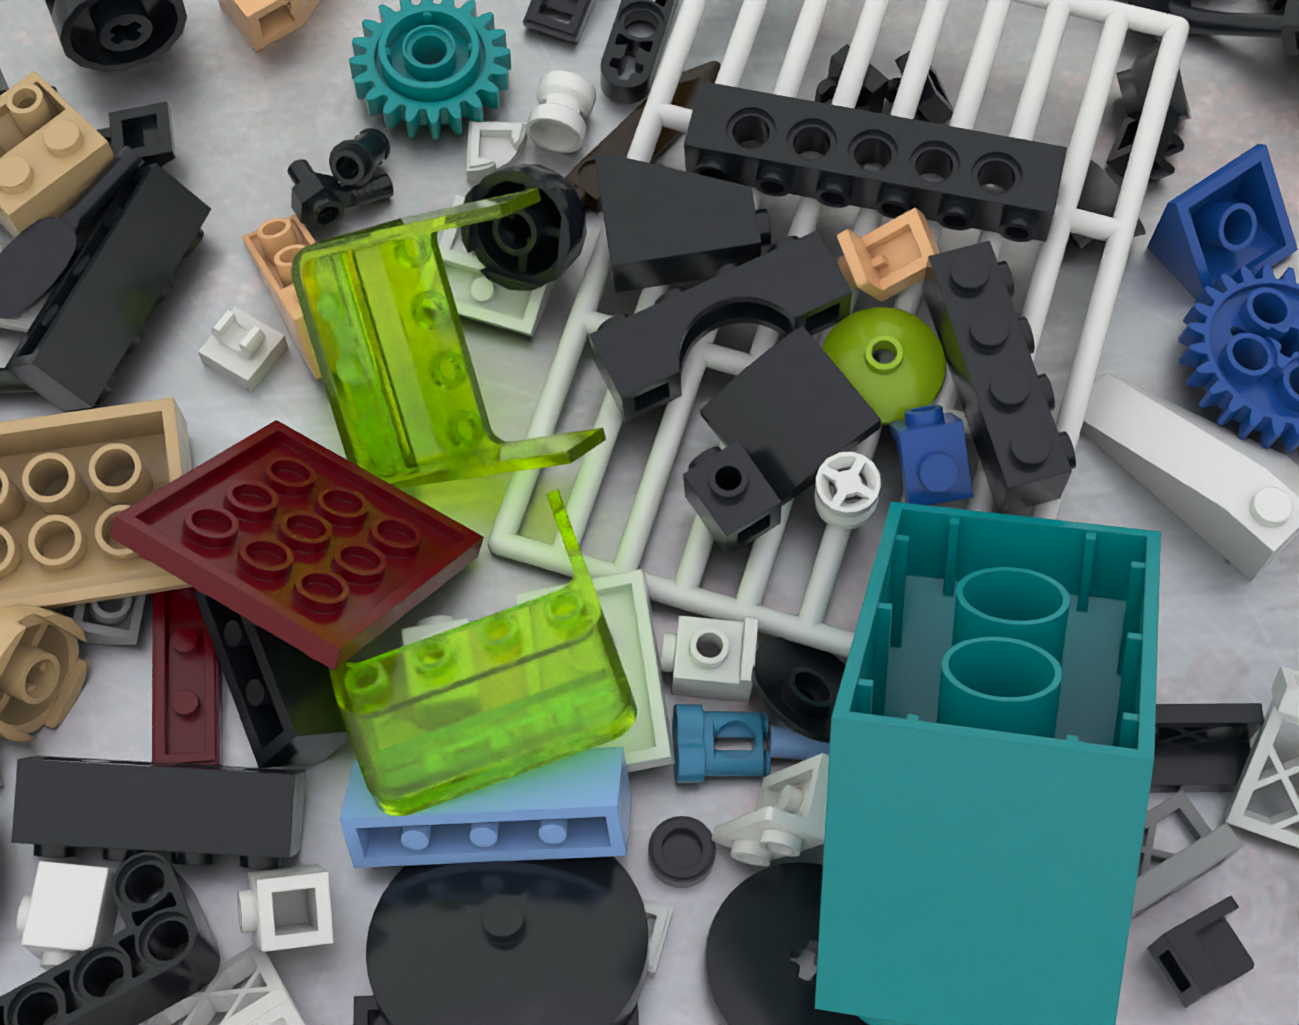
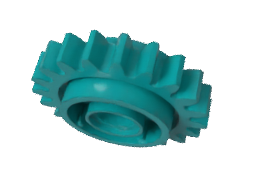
(394, 70)

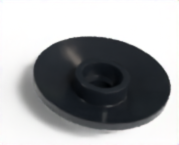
(798, 685)

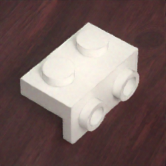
(786, 817)

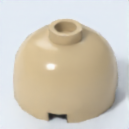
(37, 669)

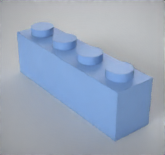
(547, 813)

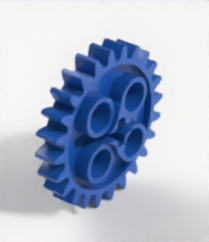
(1247, 352)

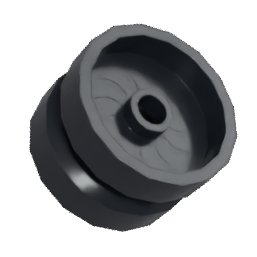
(116, 32)

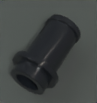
(356, 159)

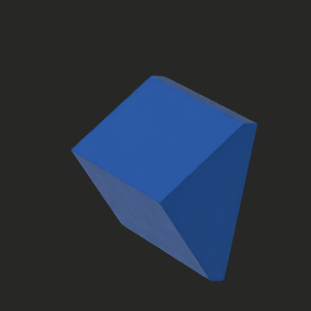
(1225, 224)

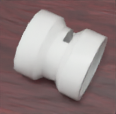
(559, 118)

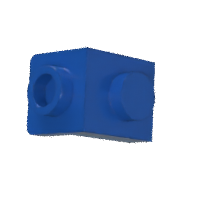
(932, 456)

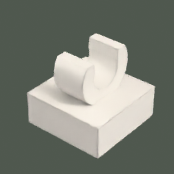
(242, 348)

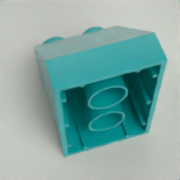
(990, 772)

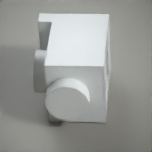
(717, 677)

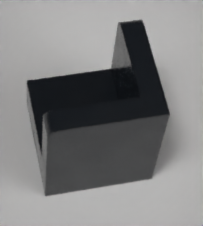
(1202, 953)

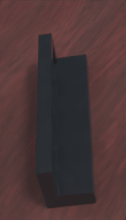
(1202, 745)

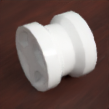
(850, 476)

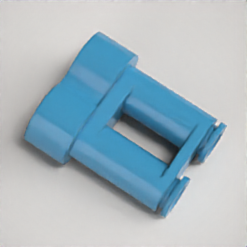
(694, 743)

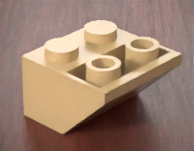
(44, 154)

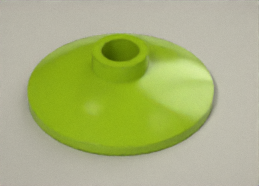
(893, 387)

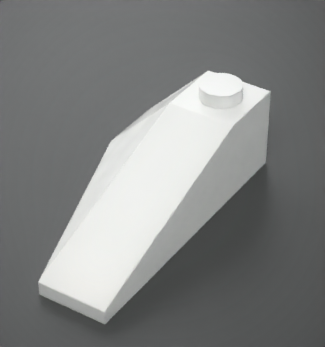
(1219, 485)

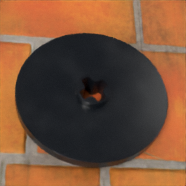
(751, 948)

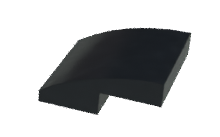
(791, 413)

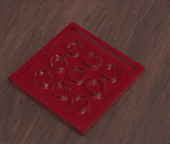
(299, 542)

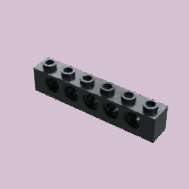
(903, 146)

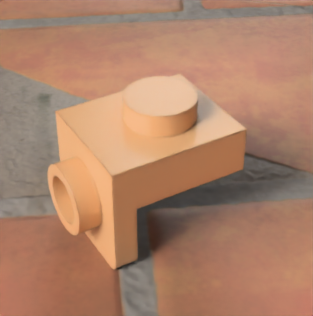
(889, 256)

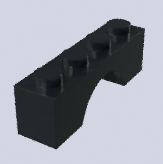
(781, 290)

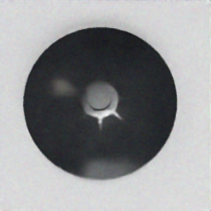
(509, 944)

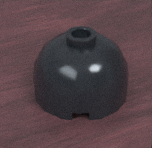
(534, 242)

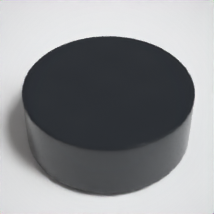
(681, 852)

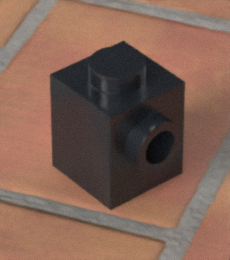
(731, 496)

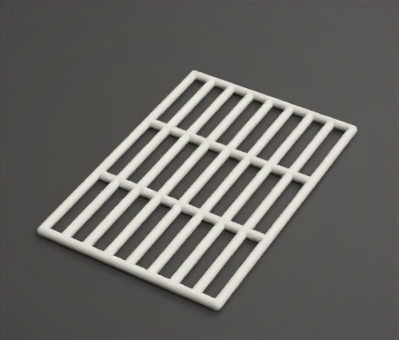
(659, 112)

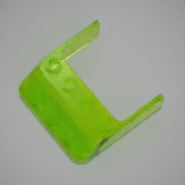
(400, 355)
(487, 696)

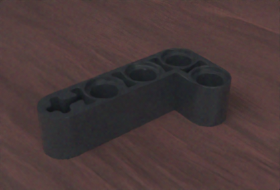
(135, 953)

